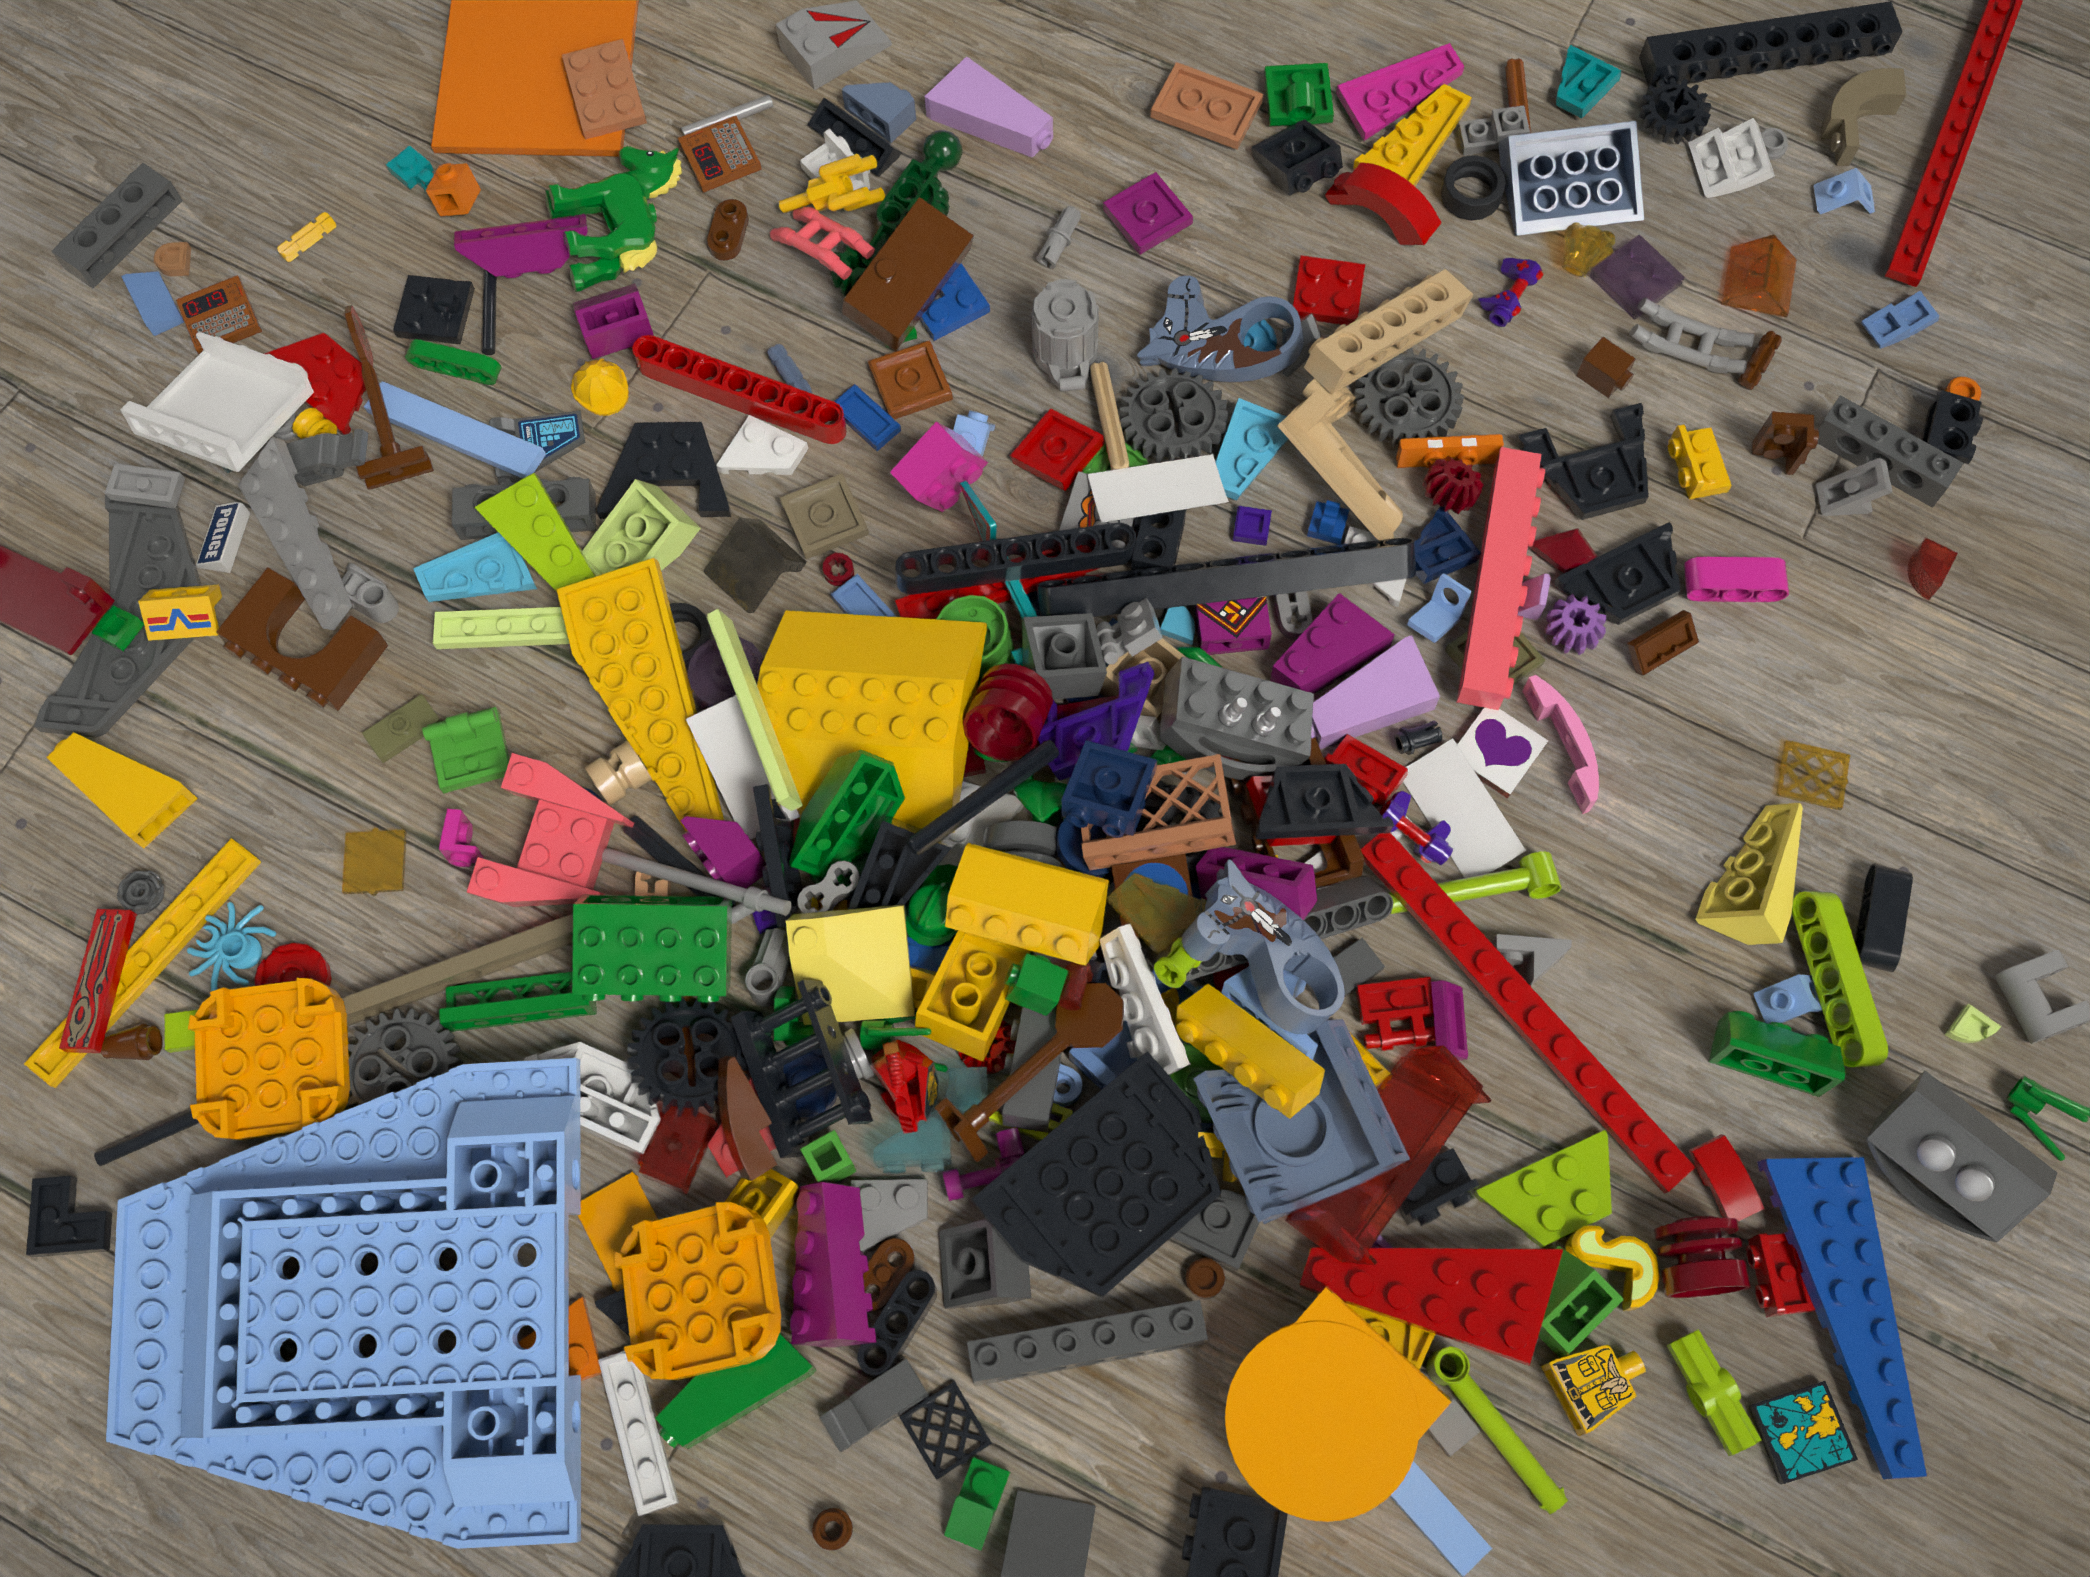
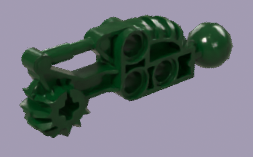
(940, 153)

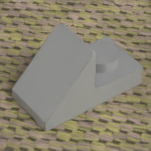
(1854, 489)
(1537, 951)

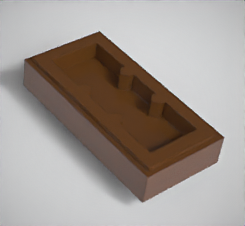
(1663, 642)

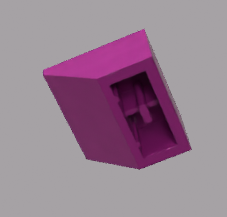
(612, 320)
(724, 850)

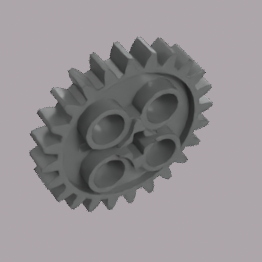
(1409, 397)
(1195, 407)
(423, 1041)

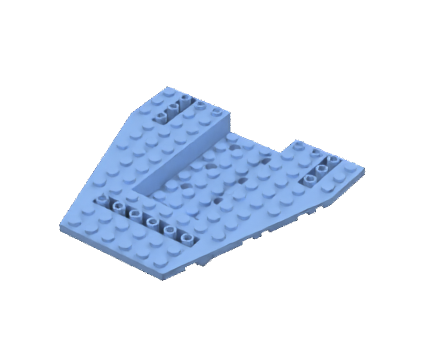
(413, 1437)

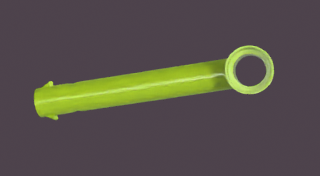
(1535, 874)
(1496, 1428)

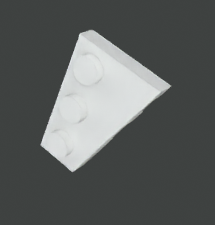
(972, 831)

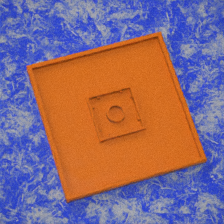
(508, 79)

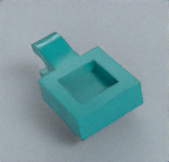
(411, 168)

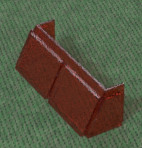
(1426, 1102)

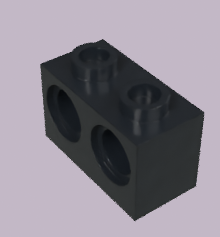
(1943, 429)
(1158, 540)

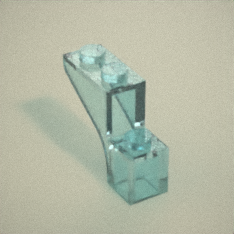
(932, 1142)

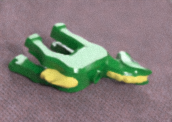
(625, 209)

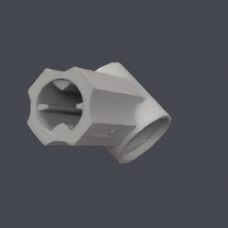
(771, 965)

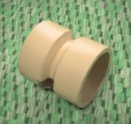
(618, 773)

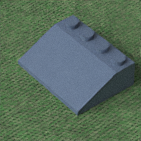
(1572, 177)

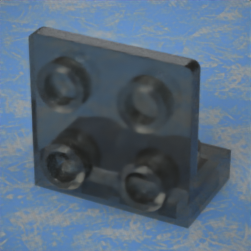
(751, 562)

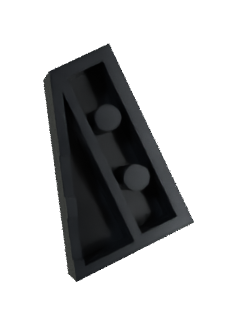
(892, 869)

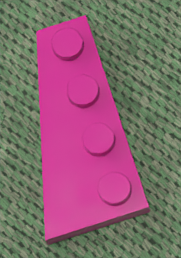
(1394, 90)

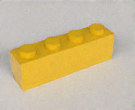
(1249, 1051)

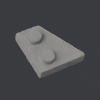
(891, 1208)

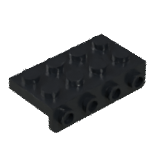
(1233, 1536)

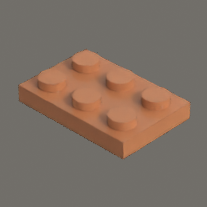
(604, 89)
(1206, 105)

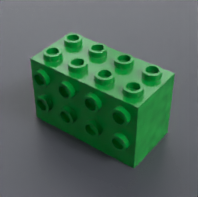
(651, 947)

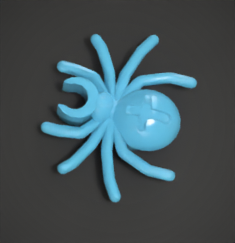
(230, 946)

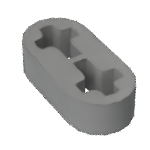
(1285, 610)

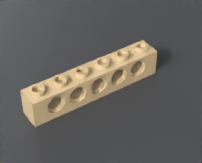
(1387, 331)

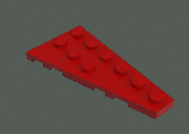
(1463, 1294)

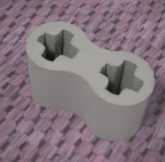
(829, 889)

